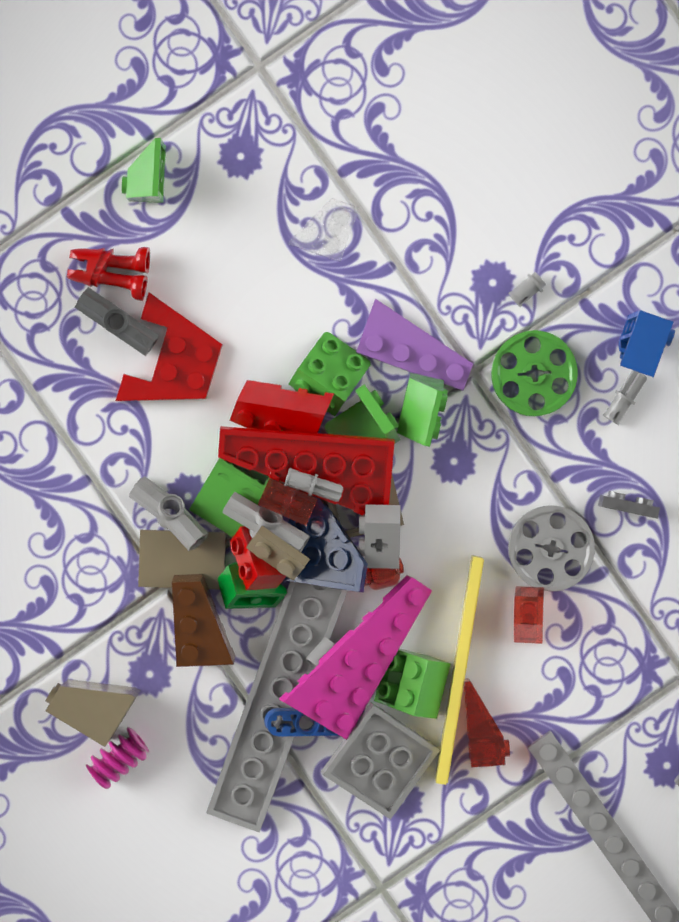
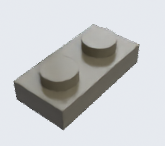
(277, 553)

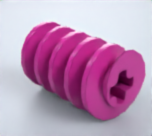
(118, 759)

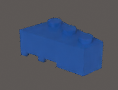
(644, 341)

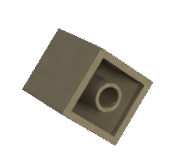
(91, 707)

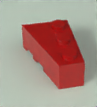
(274, 408)

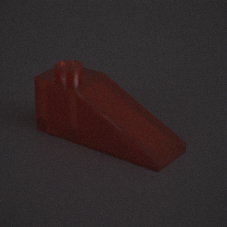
(485, 739)

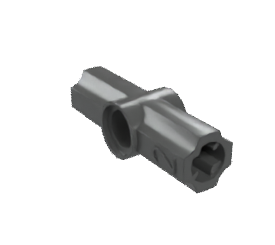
(102, 310)

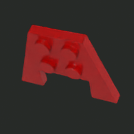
(184, 362)

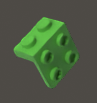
(331, 369)
(365, 418)

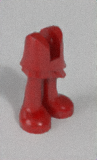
(99, 260)

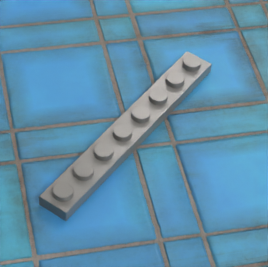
(603, 829)

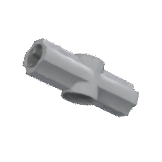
(254, 517)

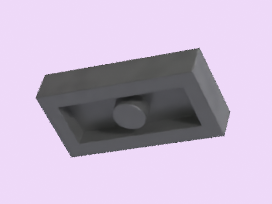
(640, 507)

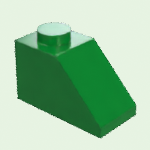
(236, 596)

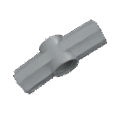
(182, 524)

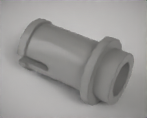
(527, 289)

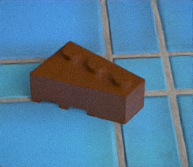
(197, 626)

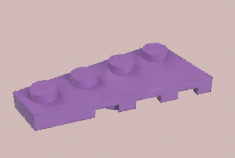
(404, 345)

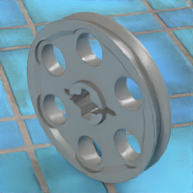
(562, 539)

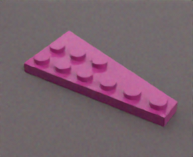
(353, 668)

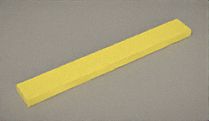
(459, 669)

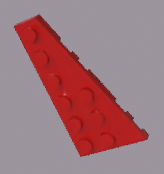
(354, 462)

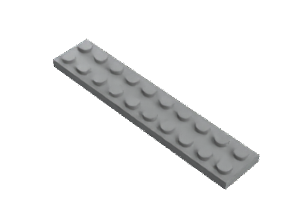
(256, 754)

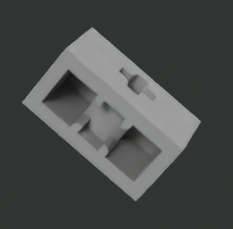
(382, 536)

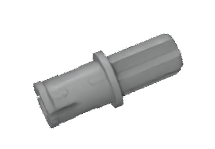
(625, 397)
(313, 485)

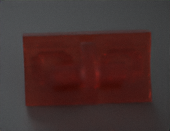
(287, 501)

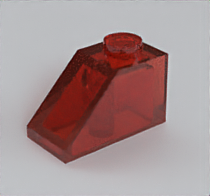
(528, 614)

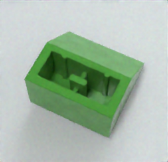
(420, 409)
(413, 684)

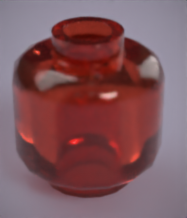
(383, 577)

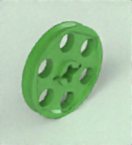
(542, 361)

